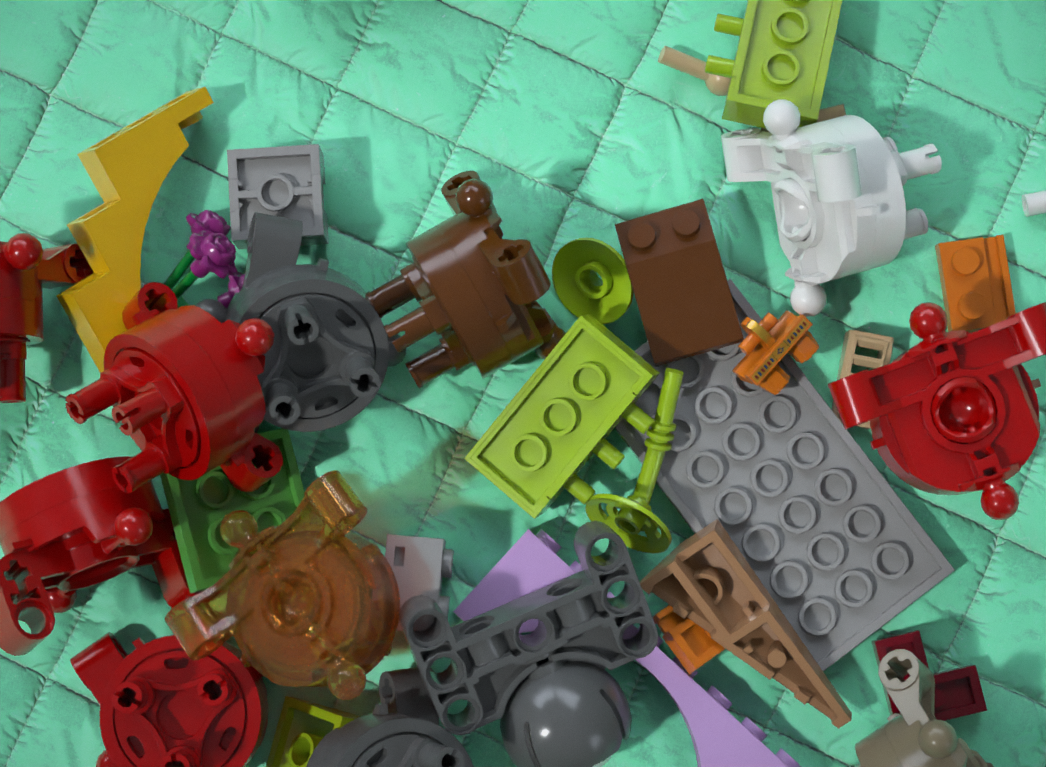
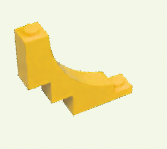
(128, 176)

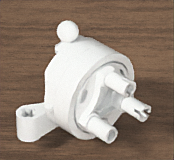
(832, 194)

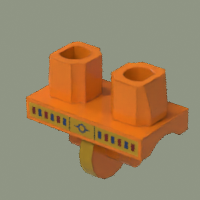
(768, 344)

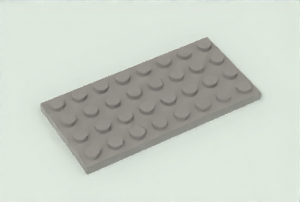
(791, 496)

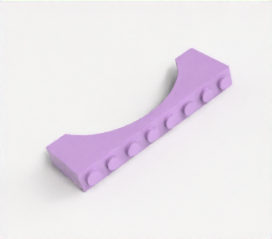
(715, 733)

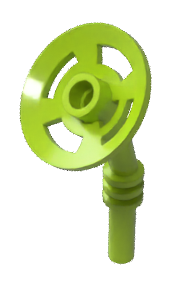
(636, 508)

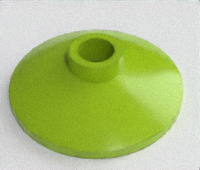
(581, 288)

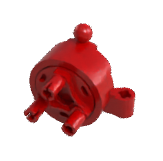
(23, 274)
(184, 393)
(955, 406)
(172, 709)

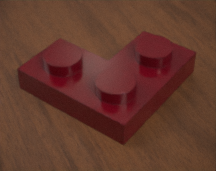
(956, 690)

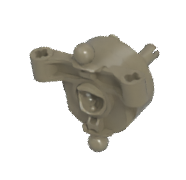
(914, 735)

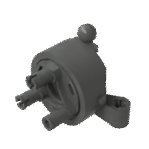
(327, 334)
(396, 734)

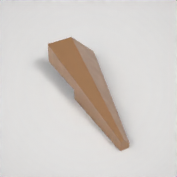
(723, 595)

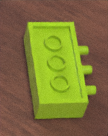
(778, 56)
(565, 418)

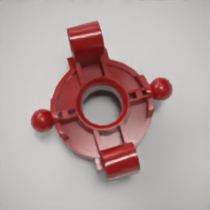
(74, 535)

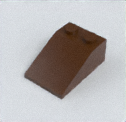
(679, 282)

